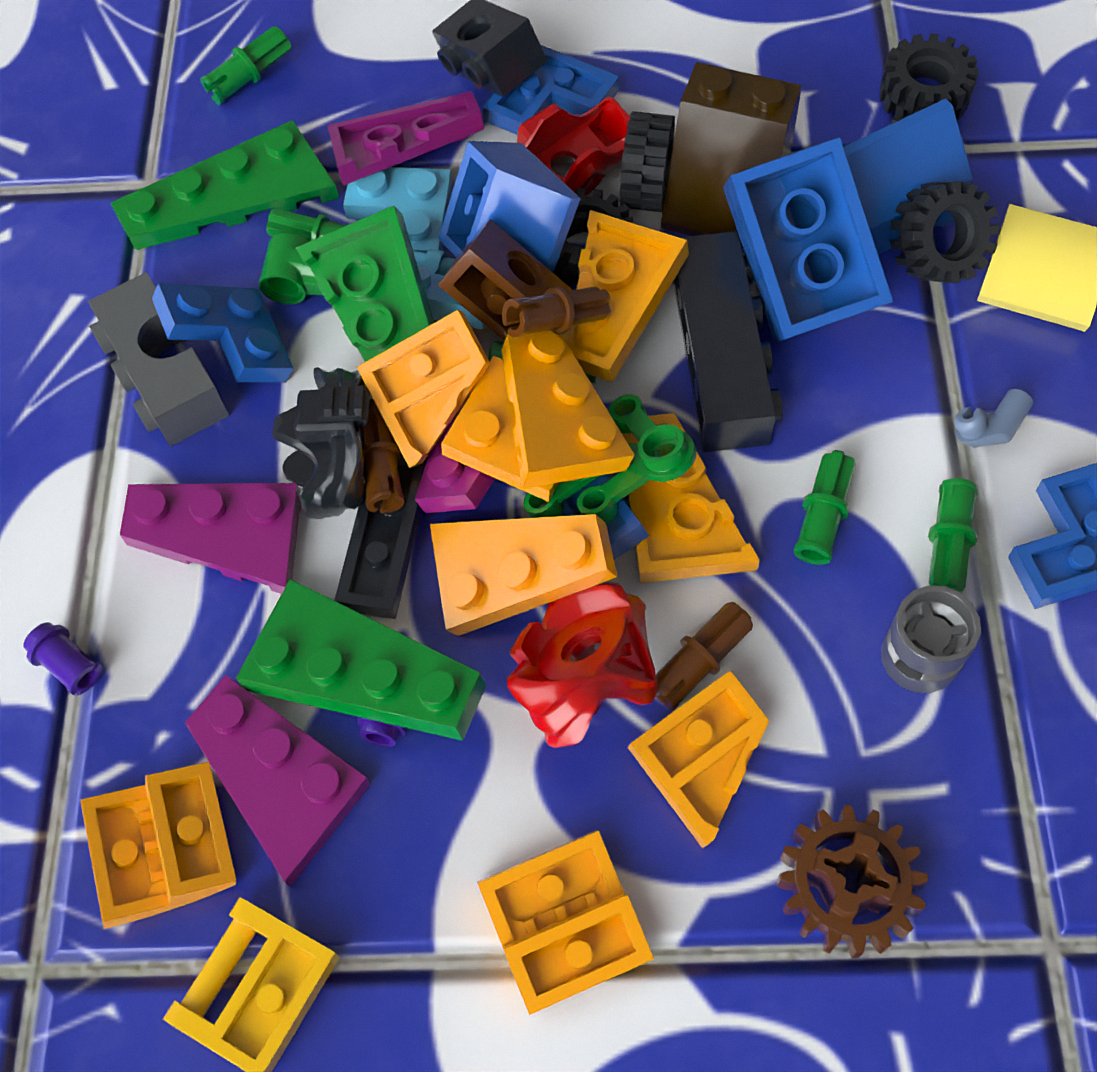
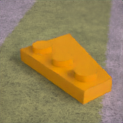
(637, 272)
(558, 414)
(686, 526)
(516, 565)

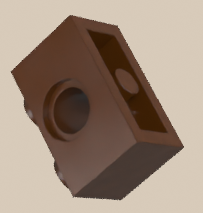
(492, 272)

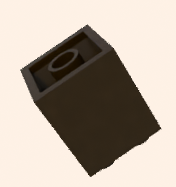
(723, 128)

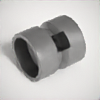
(930, 639)

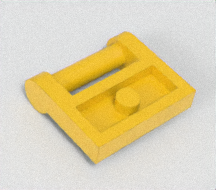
(268, 999)

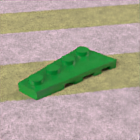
(243, 180)
(371, 281)
(355, 666)

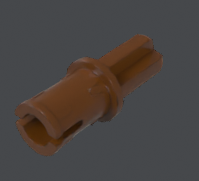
(555, 310)
(380, 464)
(702, 654)

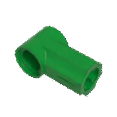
(284, 273)

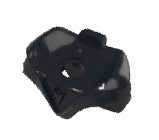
(326, 442)

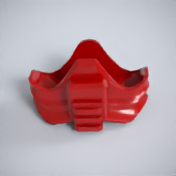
(590, 139)
(563, 675)

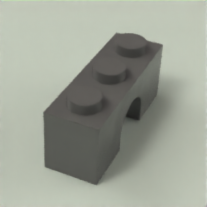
(173, 389)

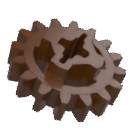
(877, 891)

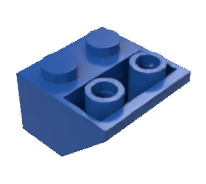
(516, 193)

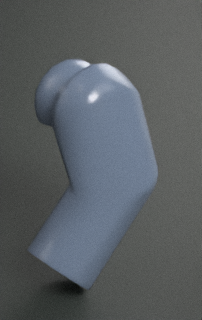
(993, 428)

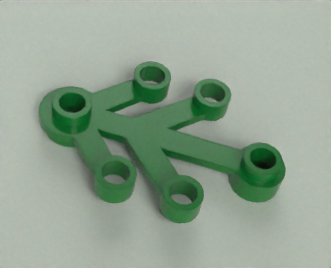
(659, 456)

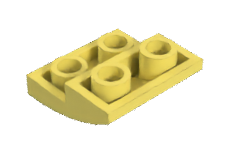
(1044, 268)

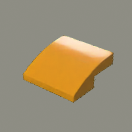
(157, 845)
(564, 921)

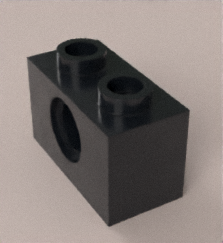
(489, 46)

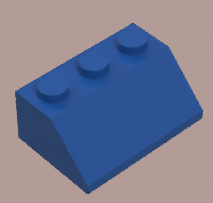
(903, 158)
(807, 240)

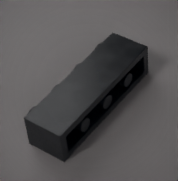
(724, 345)

